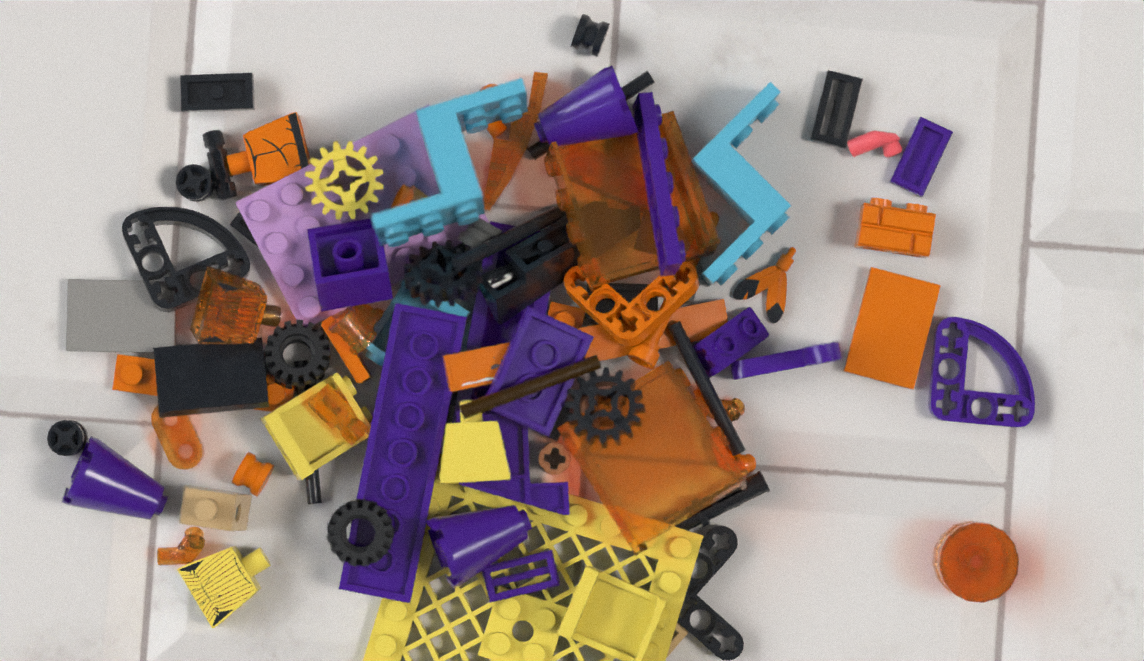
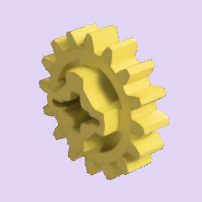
(348, 196)

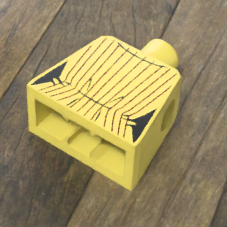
(224, 581)

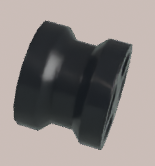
(590, 35)
(191, 178)
(62, 434)

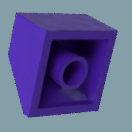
(349, 265)

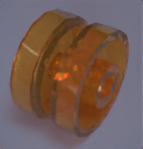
(997, 556)

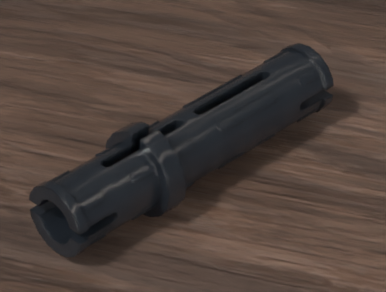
(755, 486)

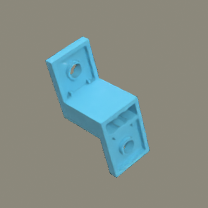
(741, 184)
(458, 186)

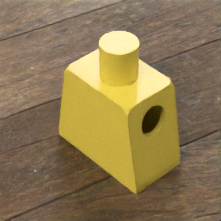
(473, 452)

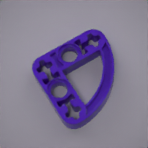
(964, 398)

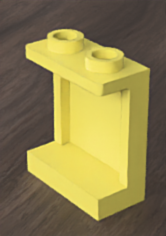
(304, 436)
(614, 616)

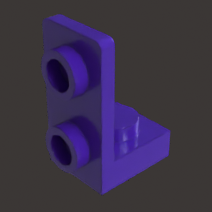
(730, 341)

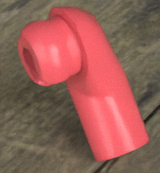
(875, 139)

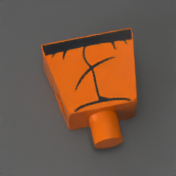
(272, 151)

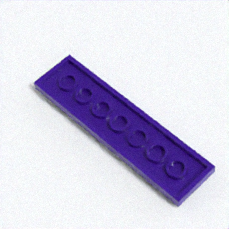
(404, 446)

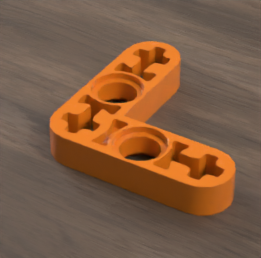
(635, 311)

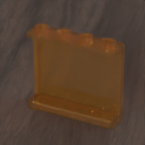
(609, 208)
(667, 468)

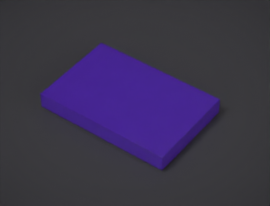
(535, 349)

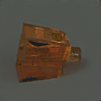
(231, 310)

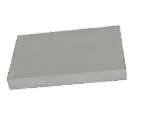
(117, 317)

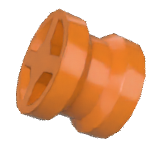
(252, 474)

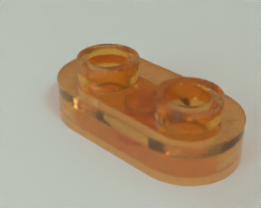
(176, 436)

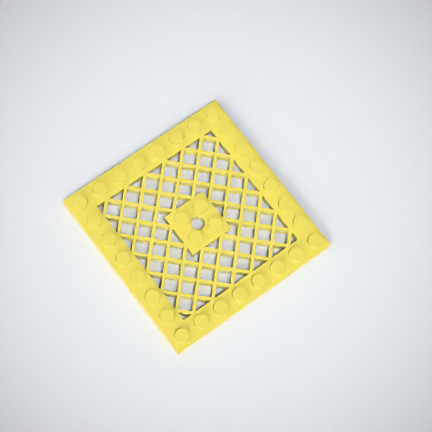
(674, 549)

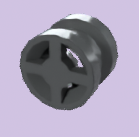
(478, 233)

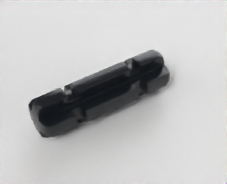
(218, 164)

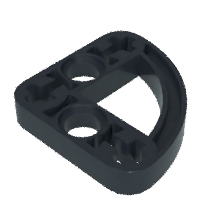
(179, 280)

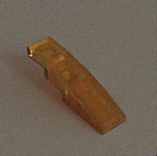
(509, 154)

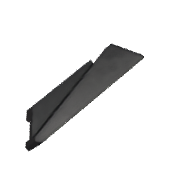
(531, 271)

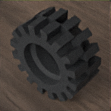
(291, 375)
(344, 548)

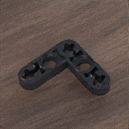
(695, 587)

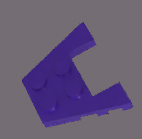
(546, 496)

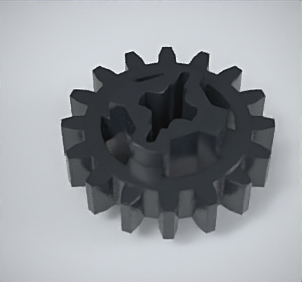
(434, 277)
(596, 418)

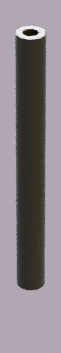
(530, 387)

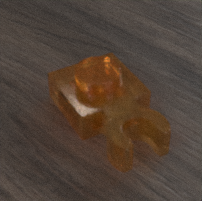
(335, 412)

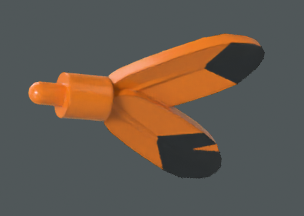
(772, 278)

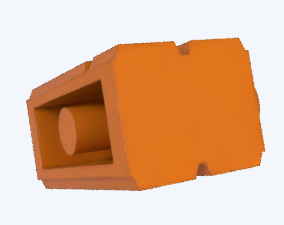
(895, 229)

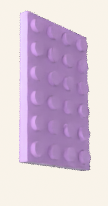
(284, 212)

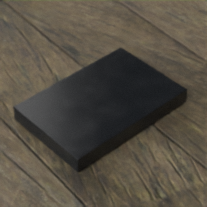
(210, 378)

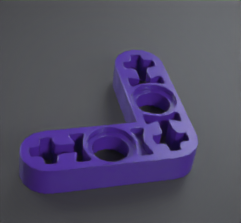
(786, 360)

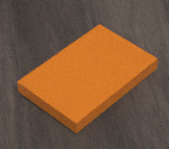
(891, 328)

